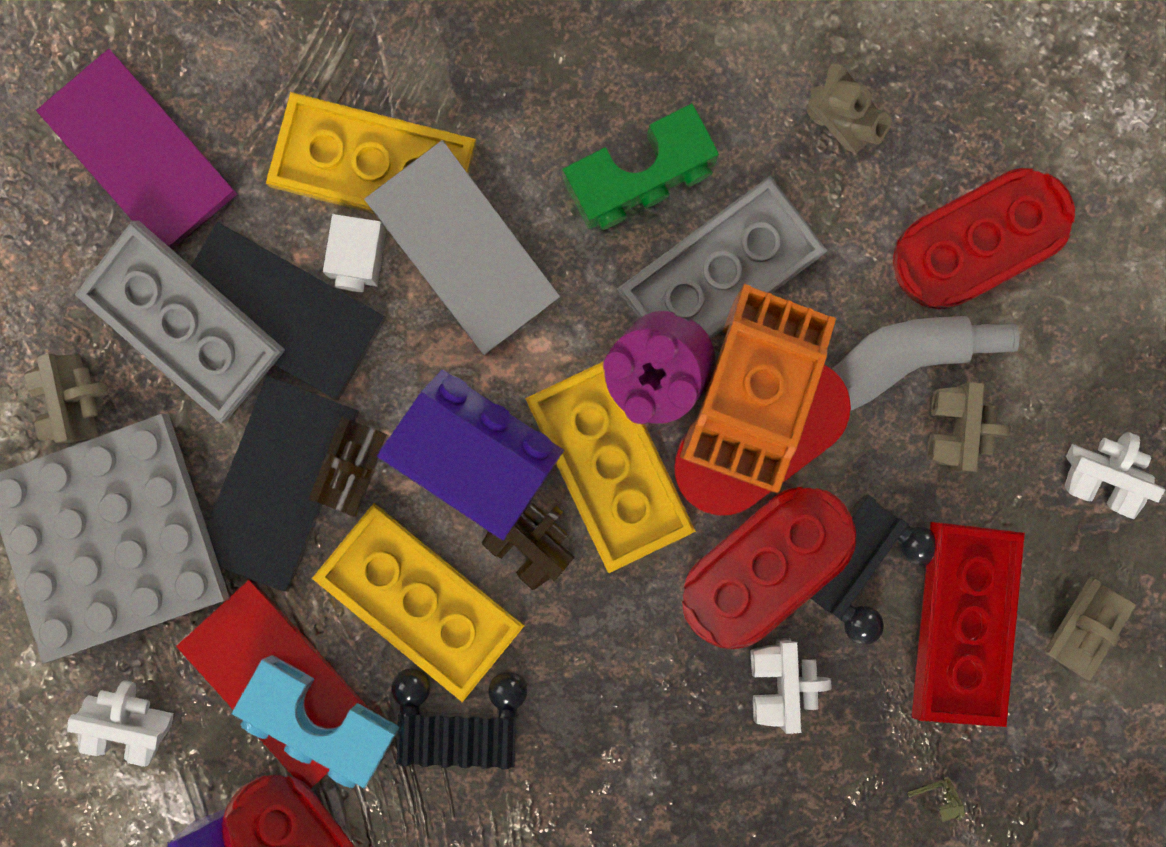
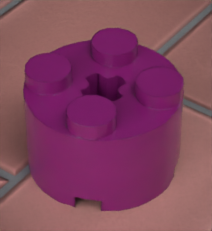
(659, 367)

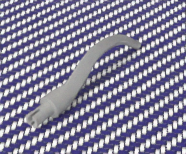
(906, 346)

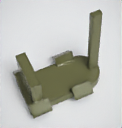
(954, 808)

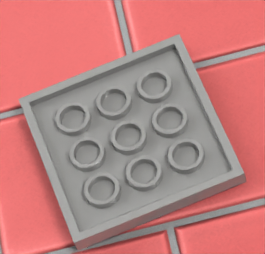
(107, 538)

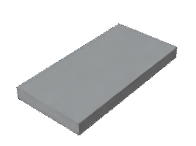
(749, 242)
(462, 247)
(179, 321)

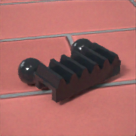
(875, 536)
(457, 737)

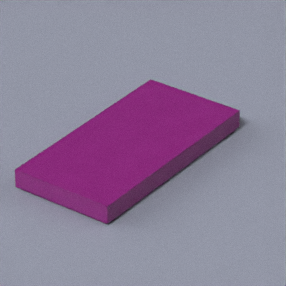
(136, 150)

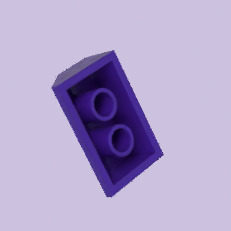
(471, 453)

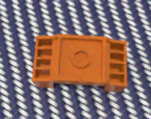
(760, 388)

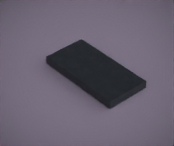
(314, 322)
(264, 502)

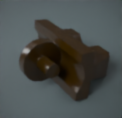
(348, 467)
(540, 541)

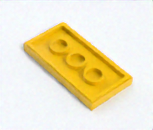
(349, 152)
(610, 469)
(418, 601)

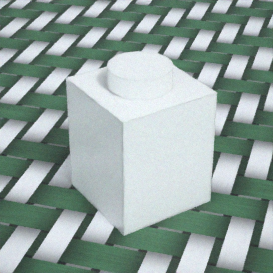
(354, 252)

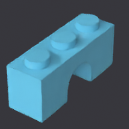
(276, 708)

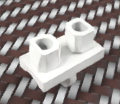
(1131, 485)
(784, 707)
(123, 720)

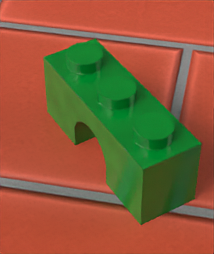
(606, 191)

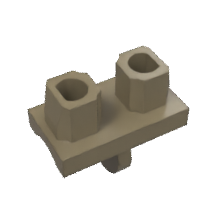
(847, 110)
(68, 398)
(962, 448)
(1090, 629)

